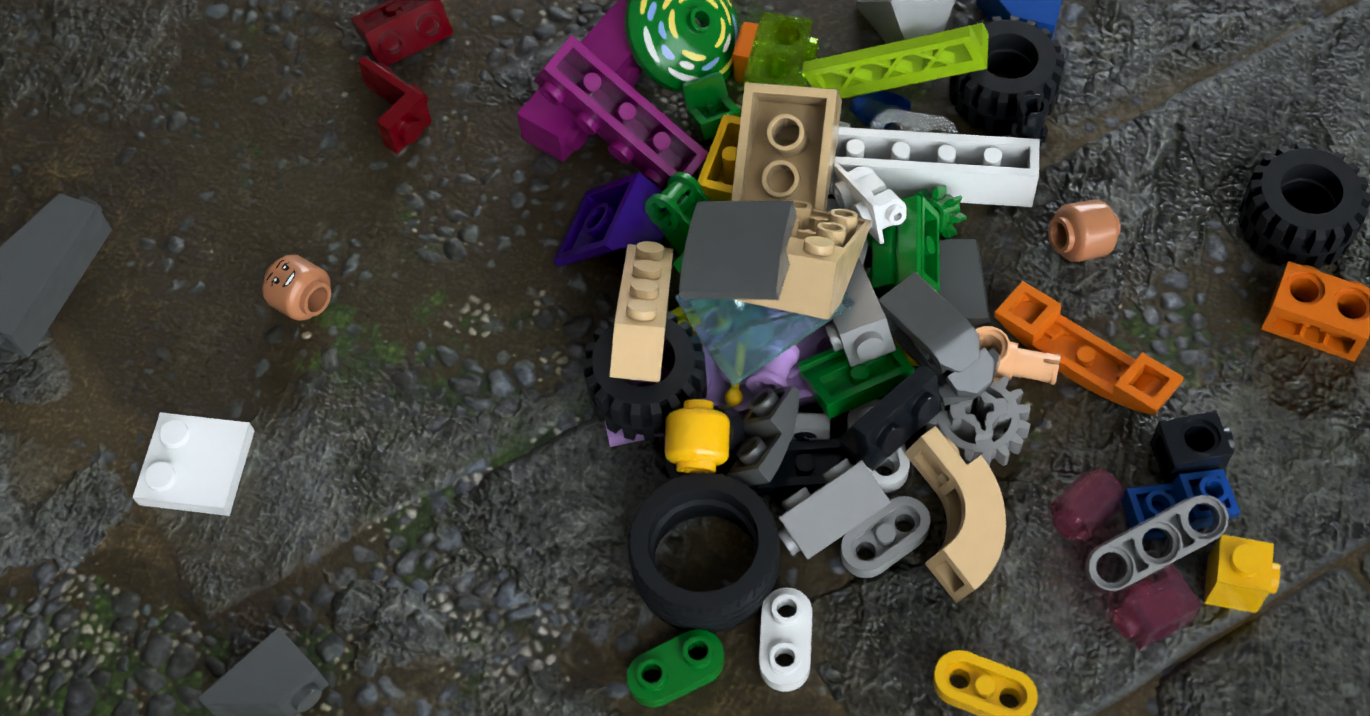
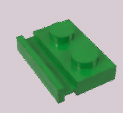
(844, 387)

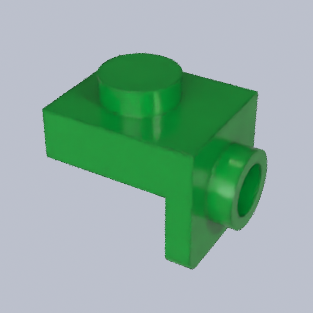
(707, 102)

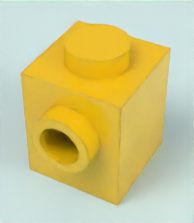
(1240, 573)

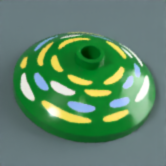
(673, 46)

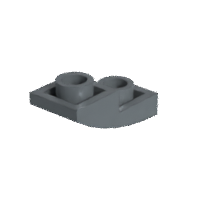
(770, 432)

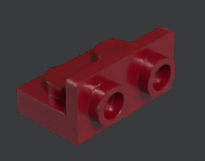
(402, 28)

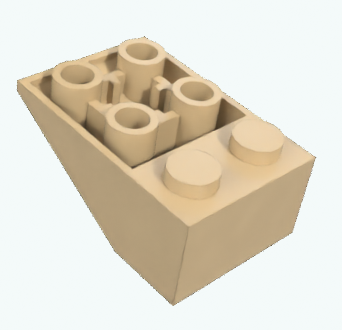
(821, 260)

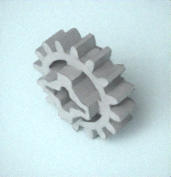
(996, 411)

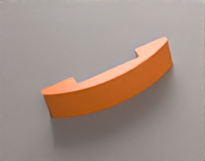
(1085, 358)

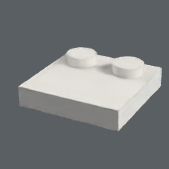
(194, 464)

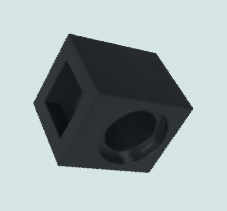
(1177, 458)

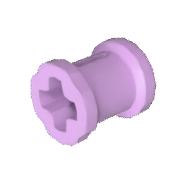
(774, 373)

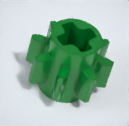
(948, 208)

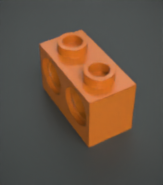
(1319, 318)

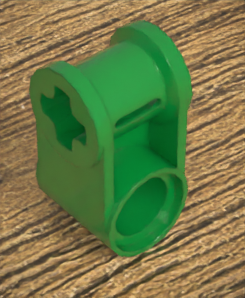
(677, 216)

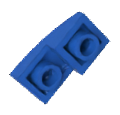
(1147, 501)

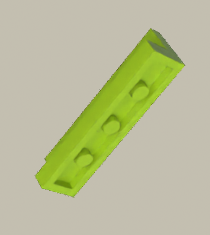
(901, 62)

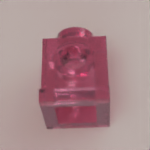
(1156, 609)

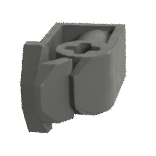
(939, 339)

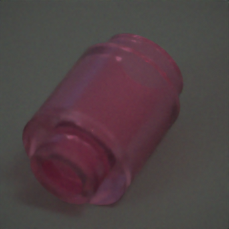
(1086, 504)

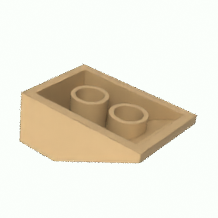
(786, 144)

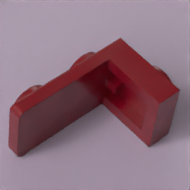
(408, 114)

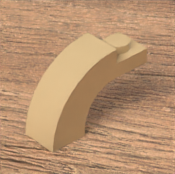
(972, 512)

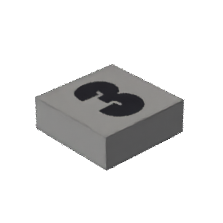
(811, 427)

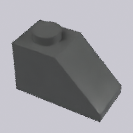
(267, 682)

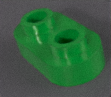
(678, 669)

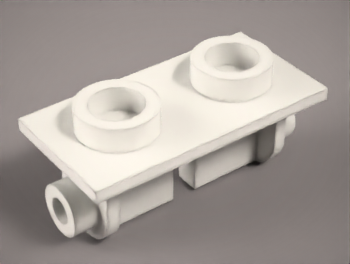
(868, 197)

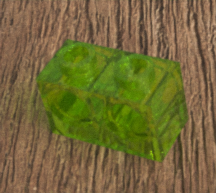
(780, 50)

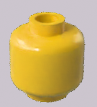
(697, 437)

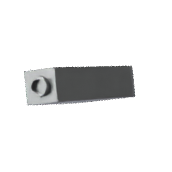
(44, 266)

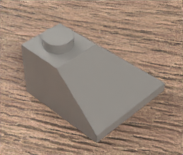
(906, 18)

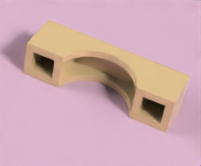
(642, 312)

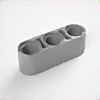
(1180, 538)

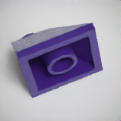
(610, 220)

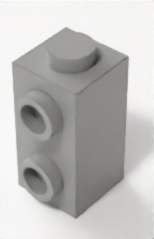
(862, 327)
(832, 510)

